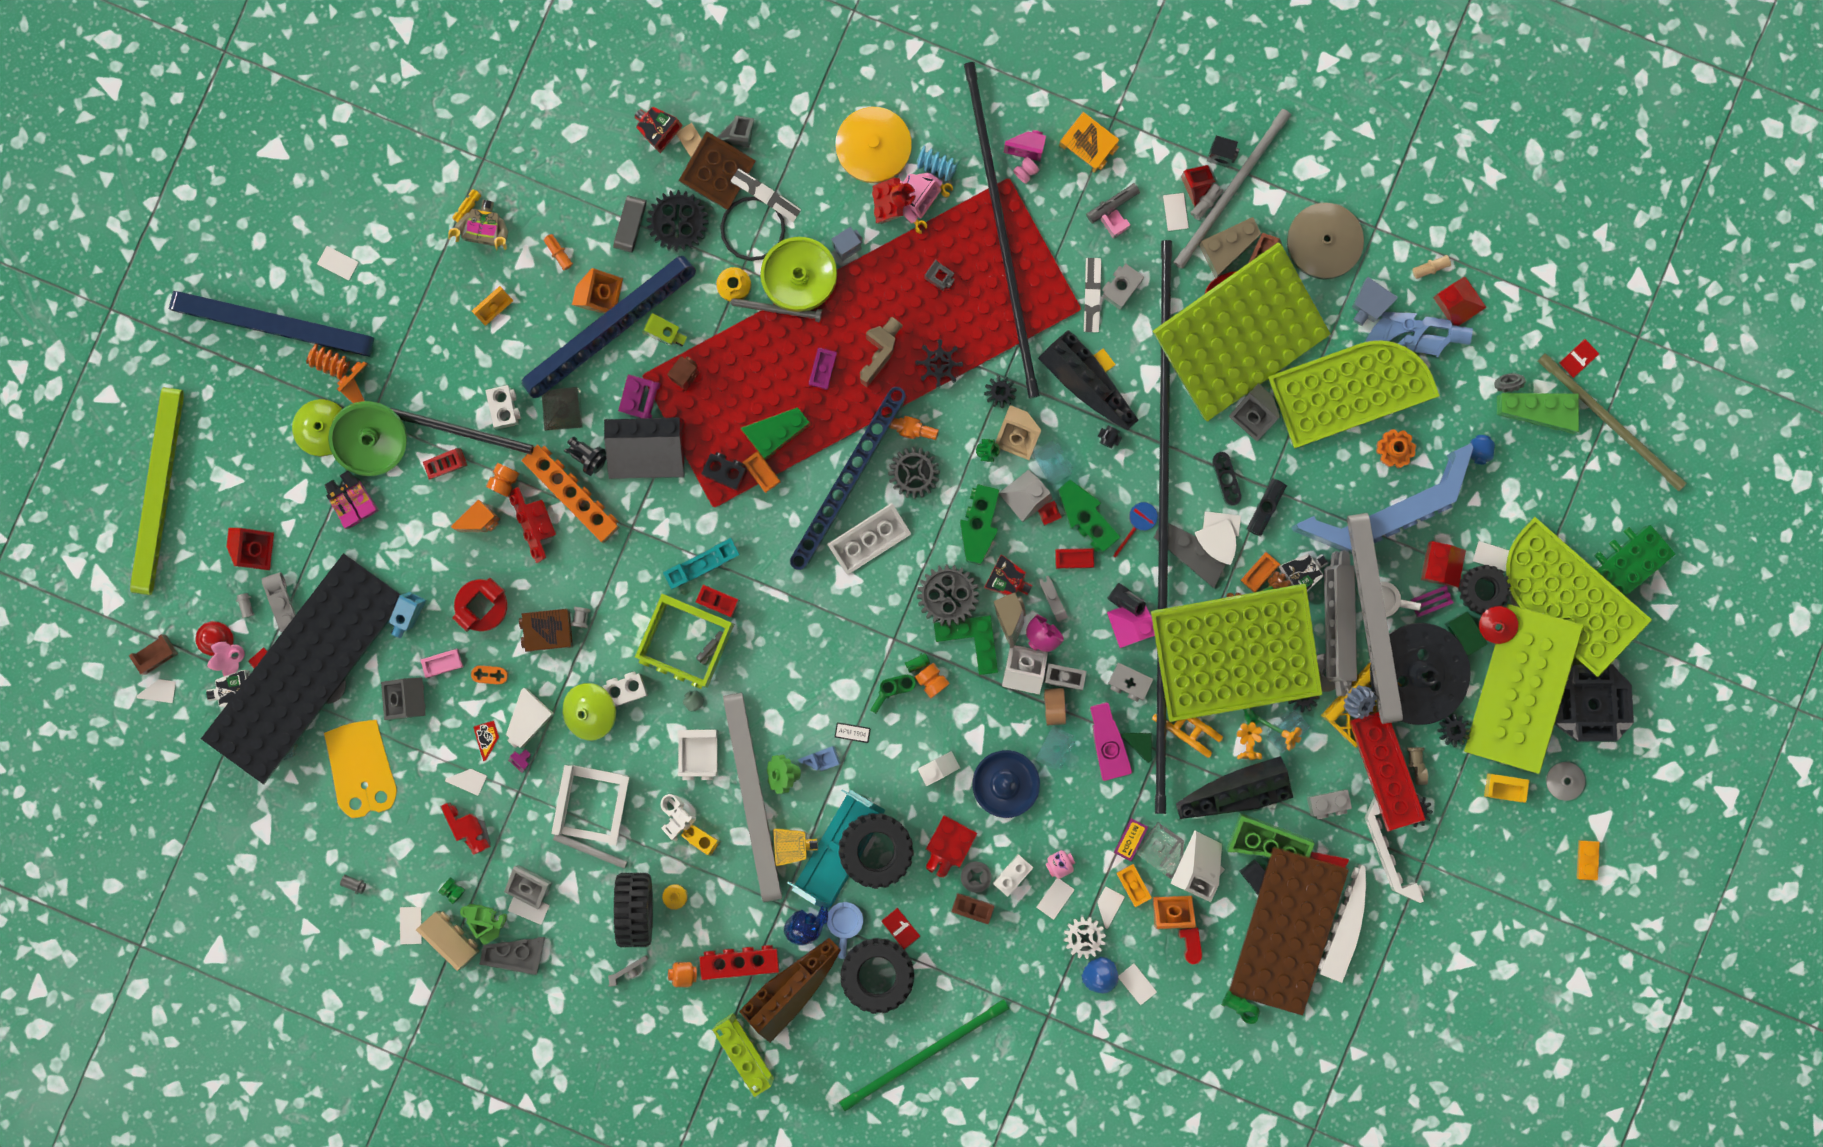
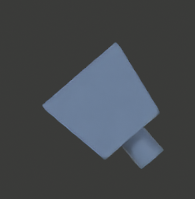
(1371, 301)

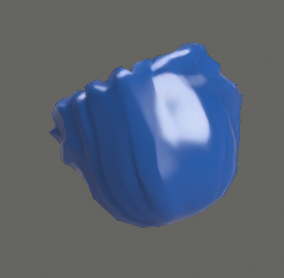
(1100, 975)

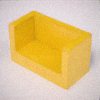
(1506, 788)

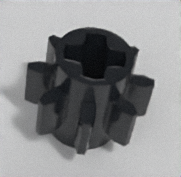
(1109, 437)

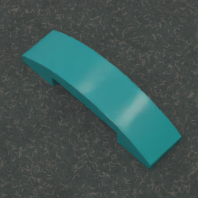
(701, 564)

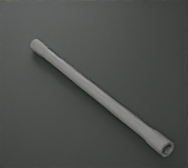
(1277, 125)

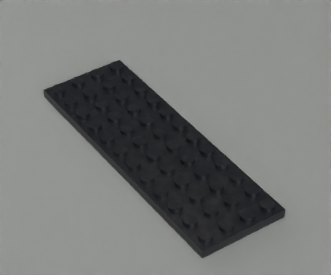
(302, 669)

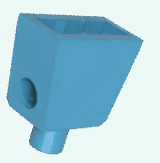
(409, 606)

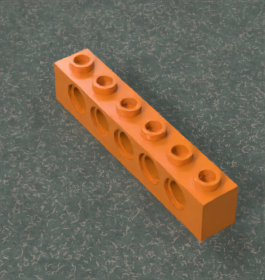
(602, 531)

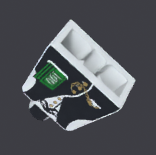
(1304, 570)
(227, 687)

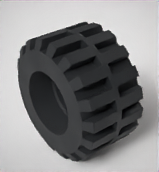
(1500, 584)

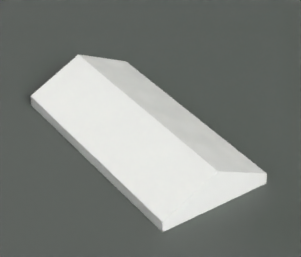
(869, 539)

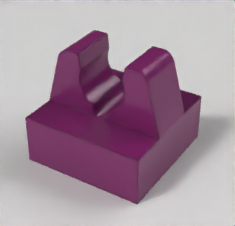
(519, 761)

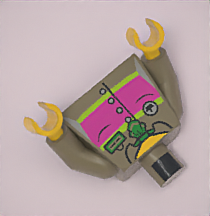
(481, 227)

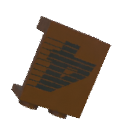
(546, 630)

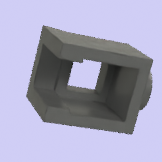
(933, 270)

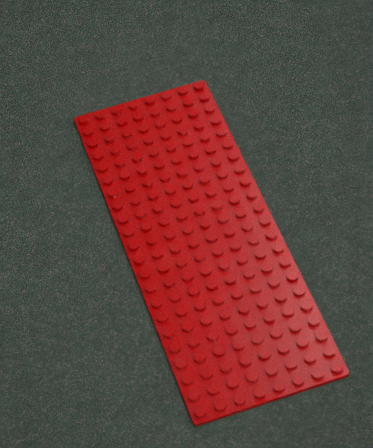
(769, 357)

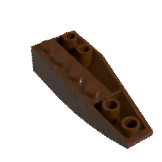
(789, 991)

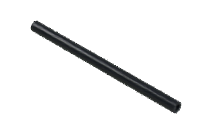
(463, 431)

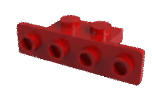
(534, 521)

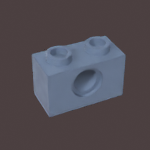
(847, 243)

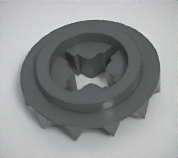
(1509, 382)
(976, 867)

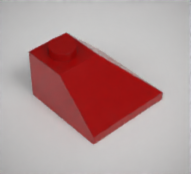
(1459, 302)
(250, 548)

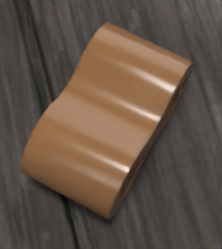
(1054, 706)

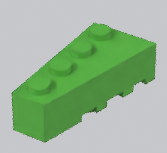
(1545, 409)
(1259, 837)

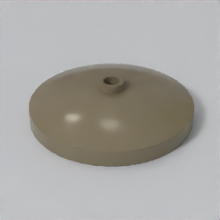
(1313, 253)

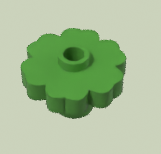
(782, 774)

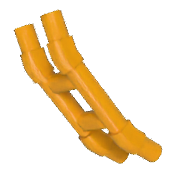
(1191, 740)

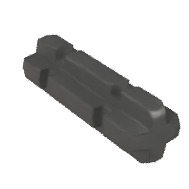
(710, 649)

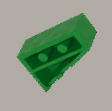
(775, 432)

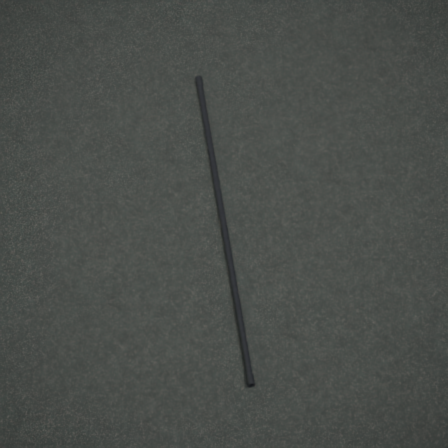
(1166, 256)

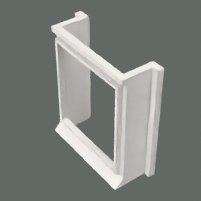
(563, 801)

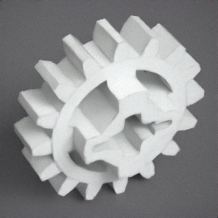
(1090, 930)

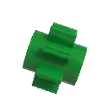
(987, 450)

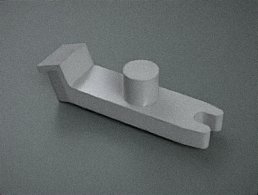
(1053, 599)
(629, 969)

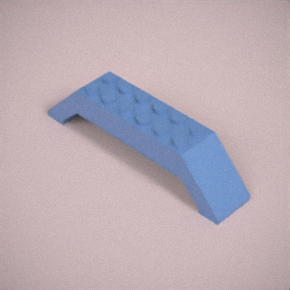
(1401, 514)

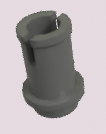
(353, 884)

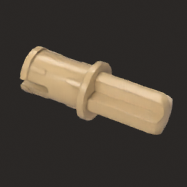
(1431, 267)

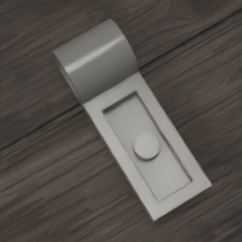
(279, 599)

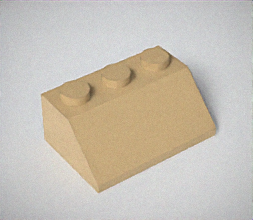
(448, 940)

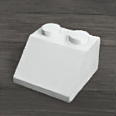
(1025, 669)

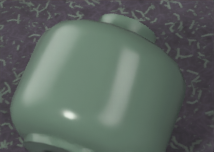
(693, 701)

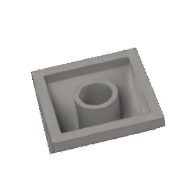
(527, 886)

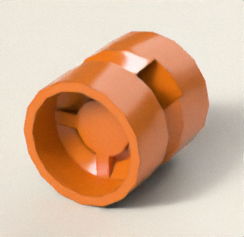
(502, 480)
(932, 680)

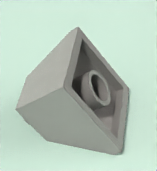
(1026, 495)

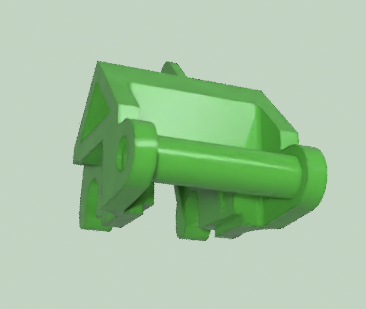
(483, 922)

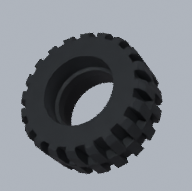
(894, 869)
(633, 910)
(858, 994)

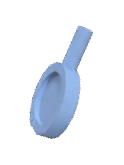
(844, 922)

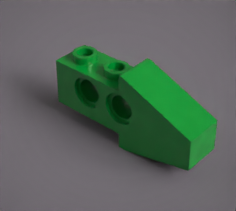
(1077, 501)
(978, 541)

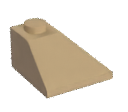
(1018, 433)

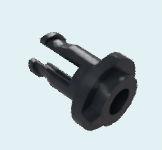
(590, 458)

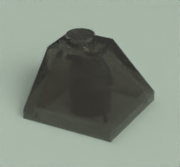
(562, 409)

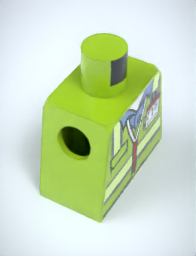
(655, 327)

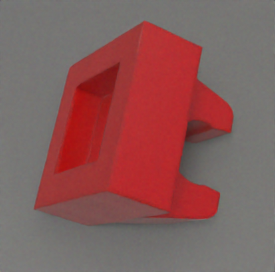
(1049, 513)

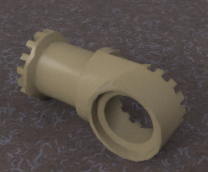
(1416, 761)

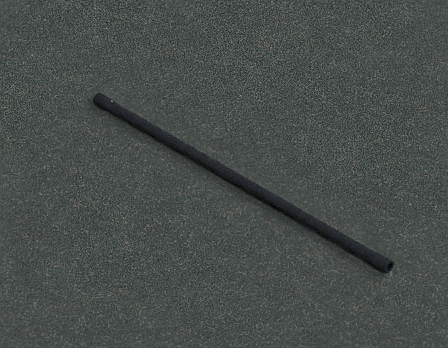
(1031, 381)

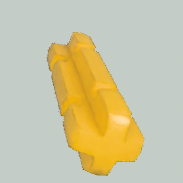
(467, 205)

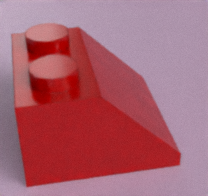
(1443, 564)

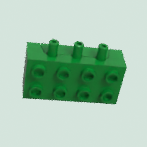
(1634, 559)

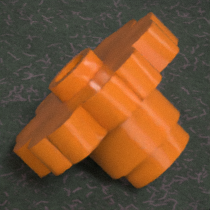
(1386, 448)

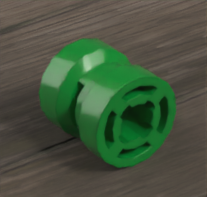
(451, 890)

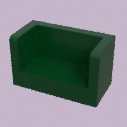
(1466, 632)

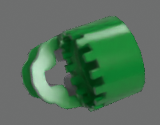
(1241, 1006)

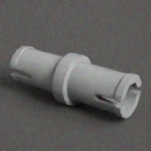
(1206, 202)

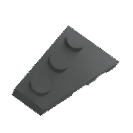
(516, 956)

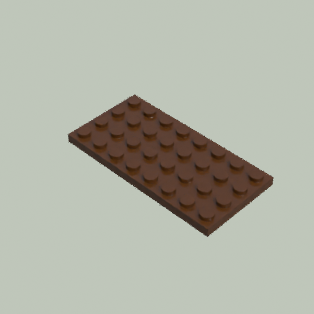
(1288, 930)

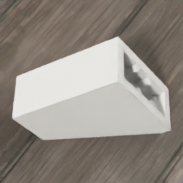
(527, 719)
(938, 768)

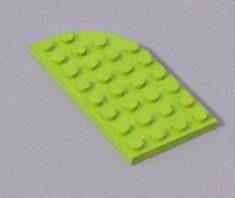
(1350, 389)
(1561, 584)

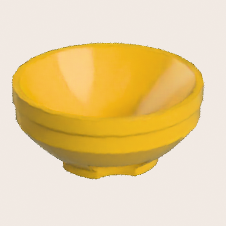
(740, 291)

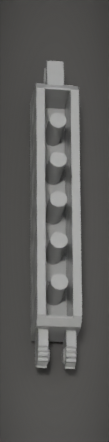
(1340, 622)

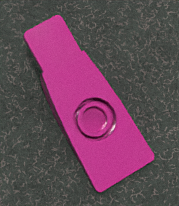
(1108, 744)

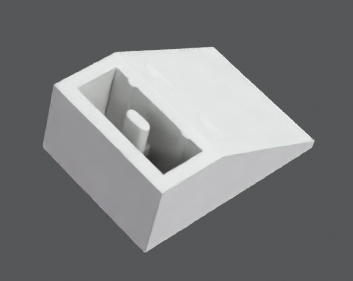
(1200, 867)

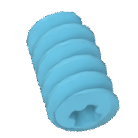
(936, 164)

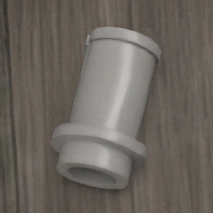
(245, 605)

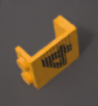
(1090, 142)

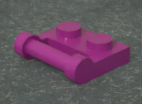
(633, 396)

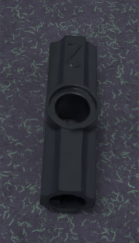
(1272, 496)

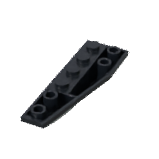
(1086, 379)
(1239, 791)

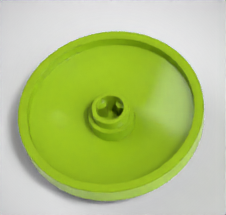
(798, 274)

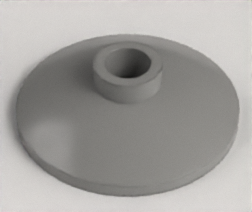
(1556, 778)

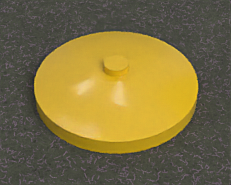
(873, 144)

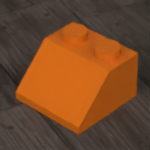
(477, 519)

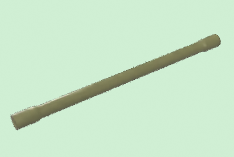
(1670, 476)

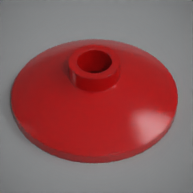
(1498, 615)

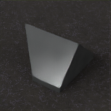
(738, 132)

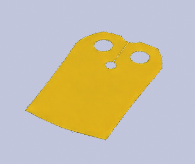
(360, 757)

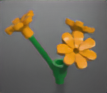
(1250, 734)

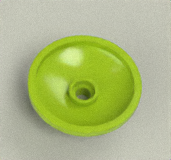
(303, 426)
(598, 711)

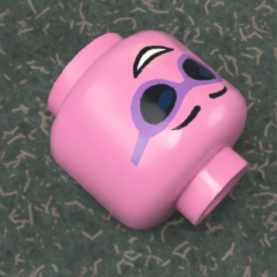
(1060, 864)

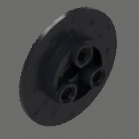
(1445, 664)

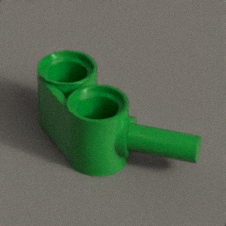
(898, 689)

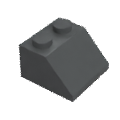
(403, 698)

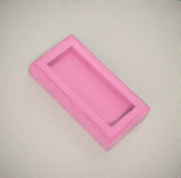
(441, 663)

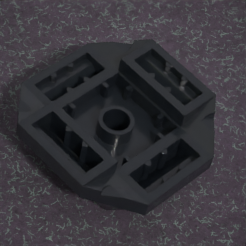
(1613, 705)

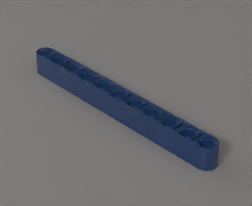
(271, 323)
(608, 326)
(849, 468)

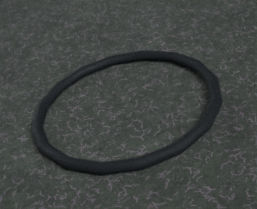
(723, 232)

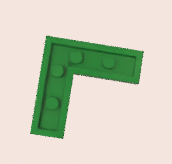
(982, 631)

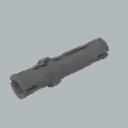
(1106, 207)

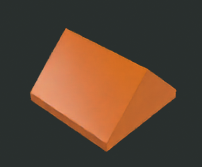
(1173, 912)

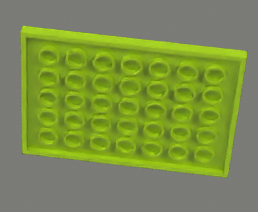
(1242, 332)
(1236, 652)

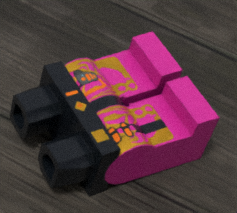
(345, 496)

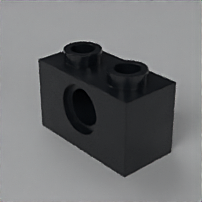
(1223, 151)

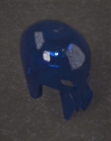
(805, 928)

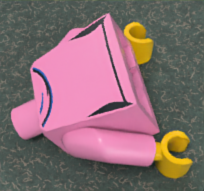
(926, 190)

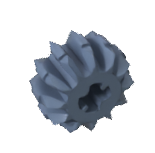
(1360, 702)

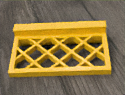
(1336, 707)

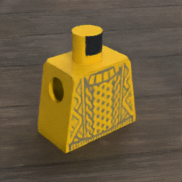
(792, 846)

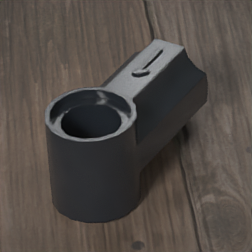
(1124, 598)

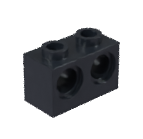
(722, 475)

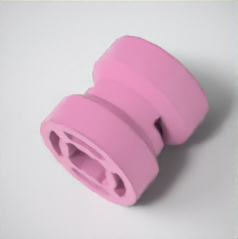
(1026, 170)

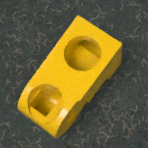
(701, 839)

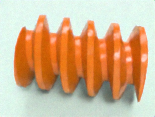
(327, 362)

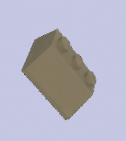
(1011, 615)

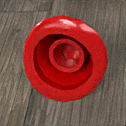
(212, 633)

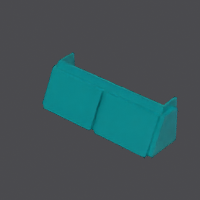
(823, 873)

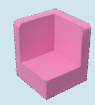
(1115, 223)

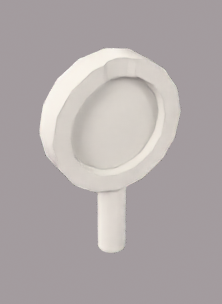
(1393, 601)

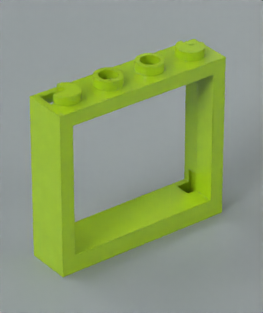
(664, 668)
(743, 1054)

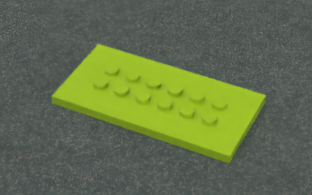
(1524, 691)

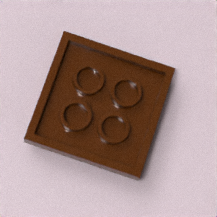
(712, 169)

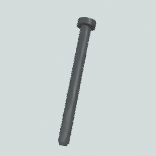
(817, 315)

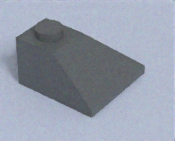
(1256, 412)

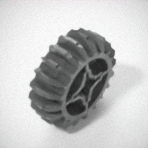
(900, 463)

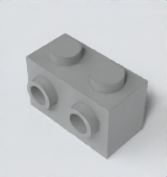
(1330, 802)

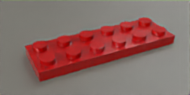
(1387, 772)

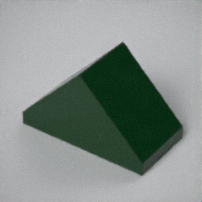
(1140, 743)

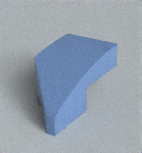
(822, 760)

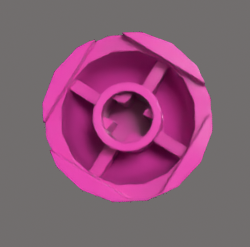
(1042, 635)

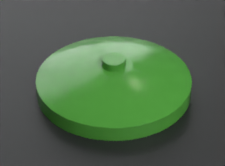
(367, 438)

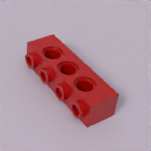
(710, 971)

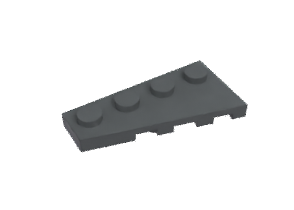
(1191, 553)

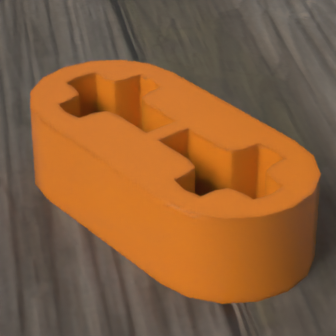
(489, 680)

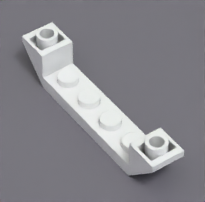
(1388, 861)

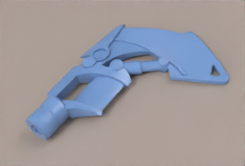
(1397, 323)

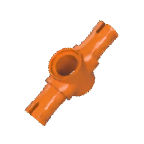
(912, 428)

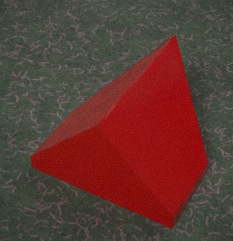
(1197, 182)

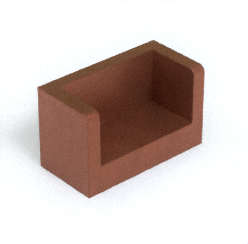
(153, 655)

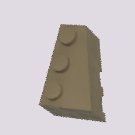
(1228, 245)

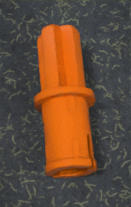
(558, 252)

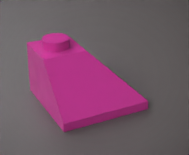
(1026, 145)
(1130, 628)

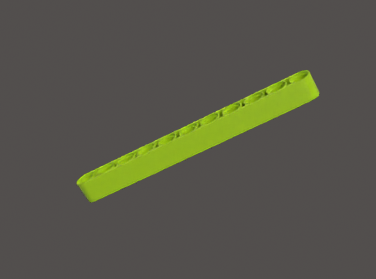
(157, 491)

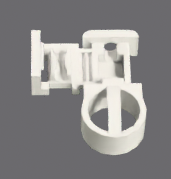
(680, 816)

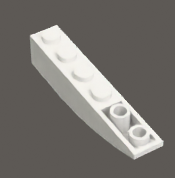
(1346, 929)

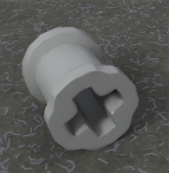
(580, 617)

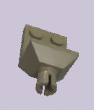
(884, 340)

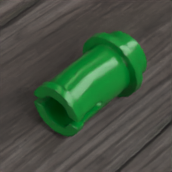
(917, 662)

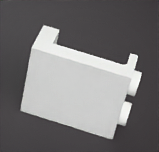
(697, 754)

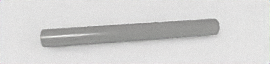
(591, 851)

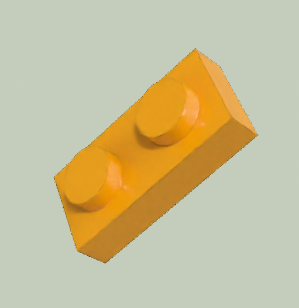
(492, 305)
(1588, 860)
(1133, 885)

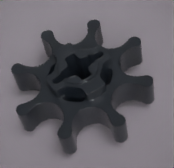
(929, 363)

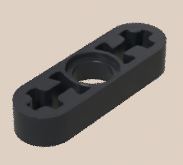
(1217, 466)

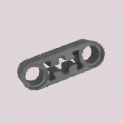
(630, 224)

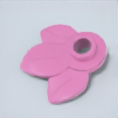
(223, 658)

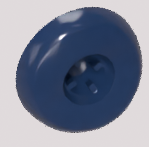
(1006, 784)

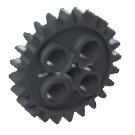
(960, 583)

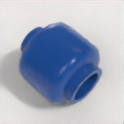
(1482, 449)

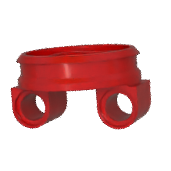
(468, 619)

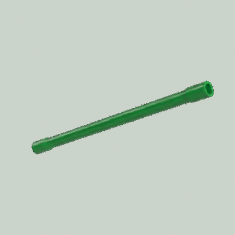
(854, 1098)

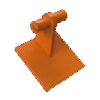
(348, 385)

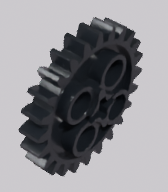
(694, 221)

